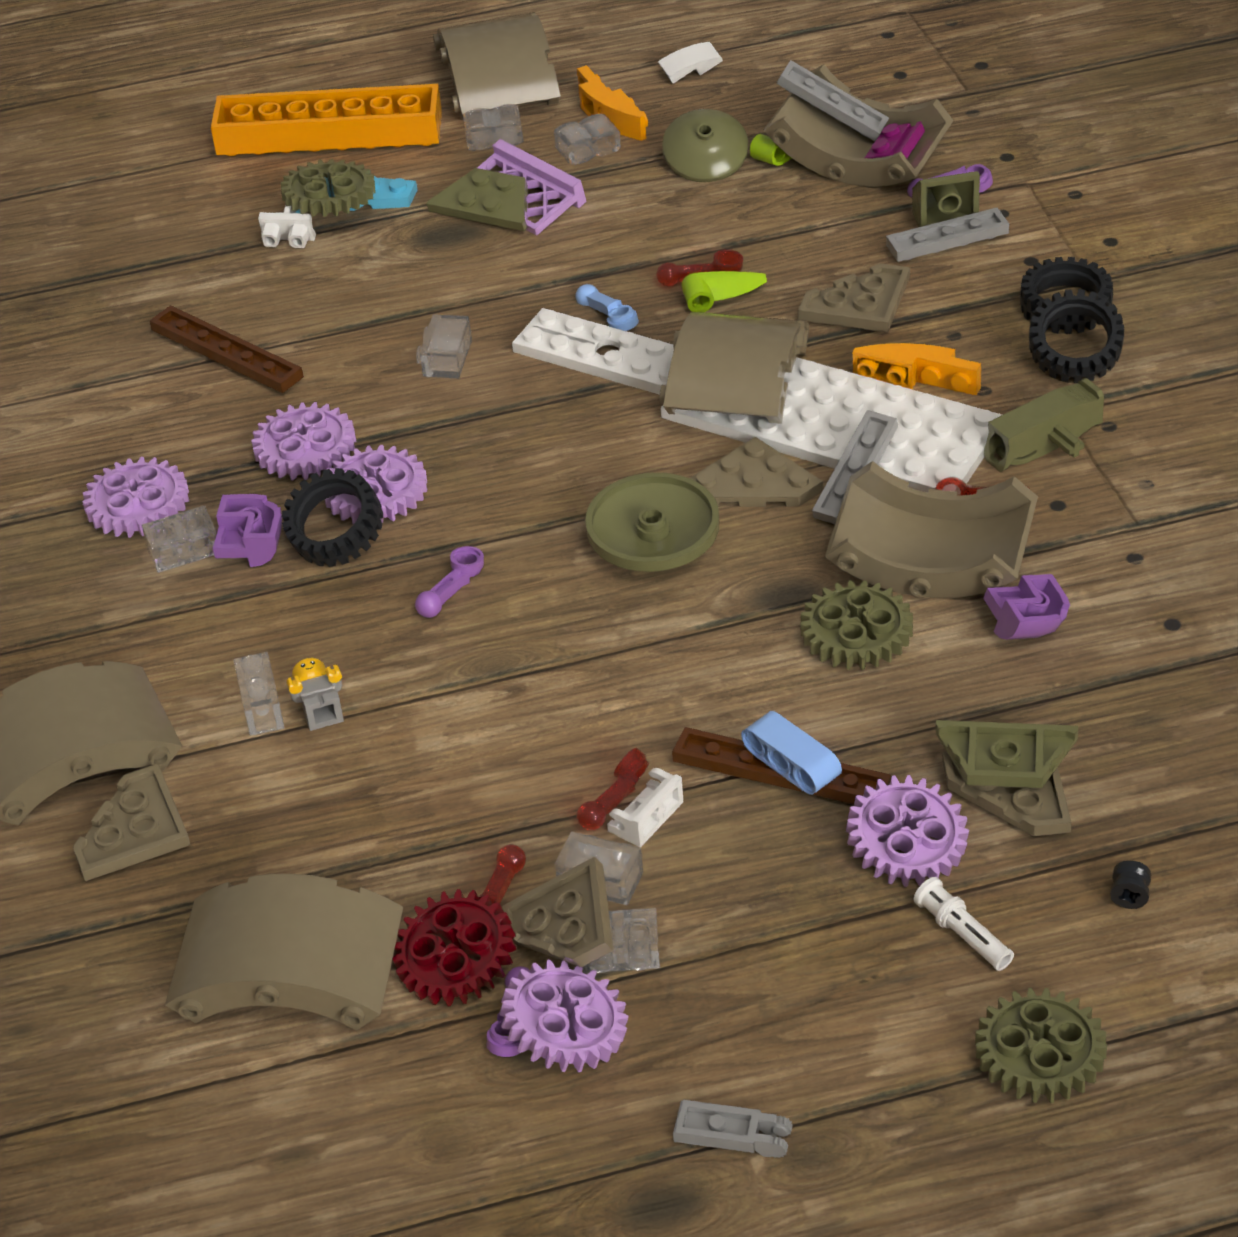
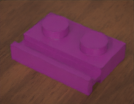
(896, 139)

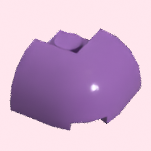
(247, 528)
(1028, 609)

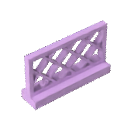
(539, 174)

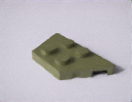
(485, 198)
(1006, 751)

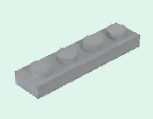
(832, 100)
(947, 234)
(864, 447)

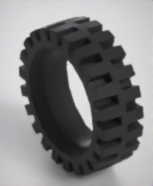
(1064, 274)
(1075, 305)
(319, 490)

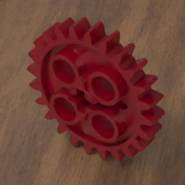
(471, 921)

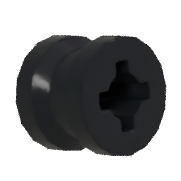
(1130, 884)

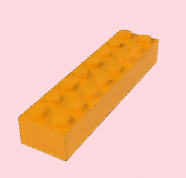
(327, 119)

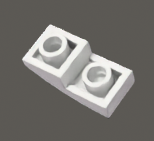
(694, 57)

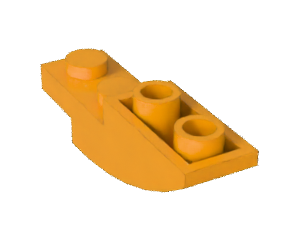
(616, 105)
(921, 363)

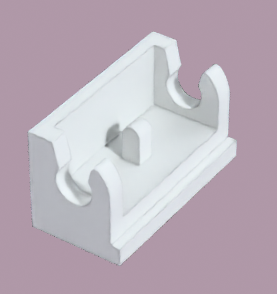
(648, 809)

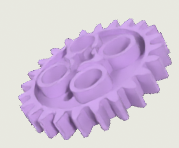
(303, 440)
(393, 477)
(134, 496)
(907, 830)
(563, 1015)

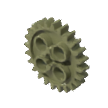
(348, 187)
(856, 624)
(1041, 1045)

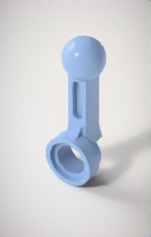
(620, 316)

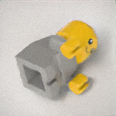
(317, 691)

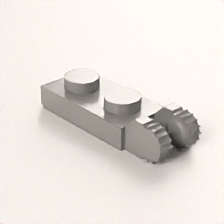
(731, 1128)

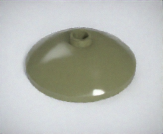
(701, 155)

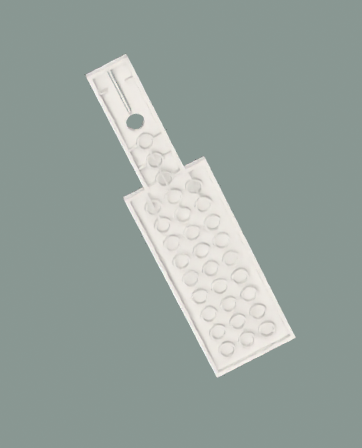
(820, 411)

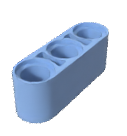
(791, 752)

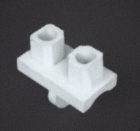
(286, 226)

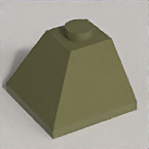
(945, 198)

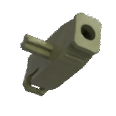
(1045, 425)

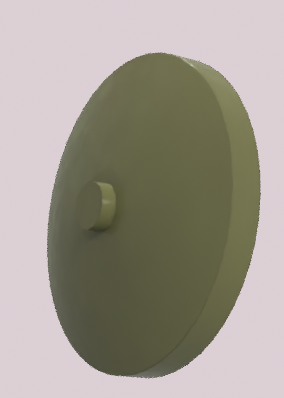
(652, 522)

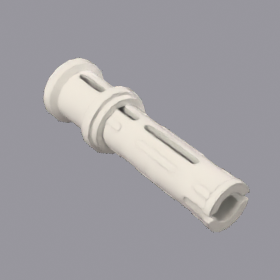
(952, 914)

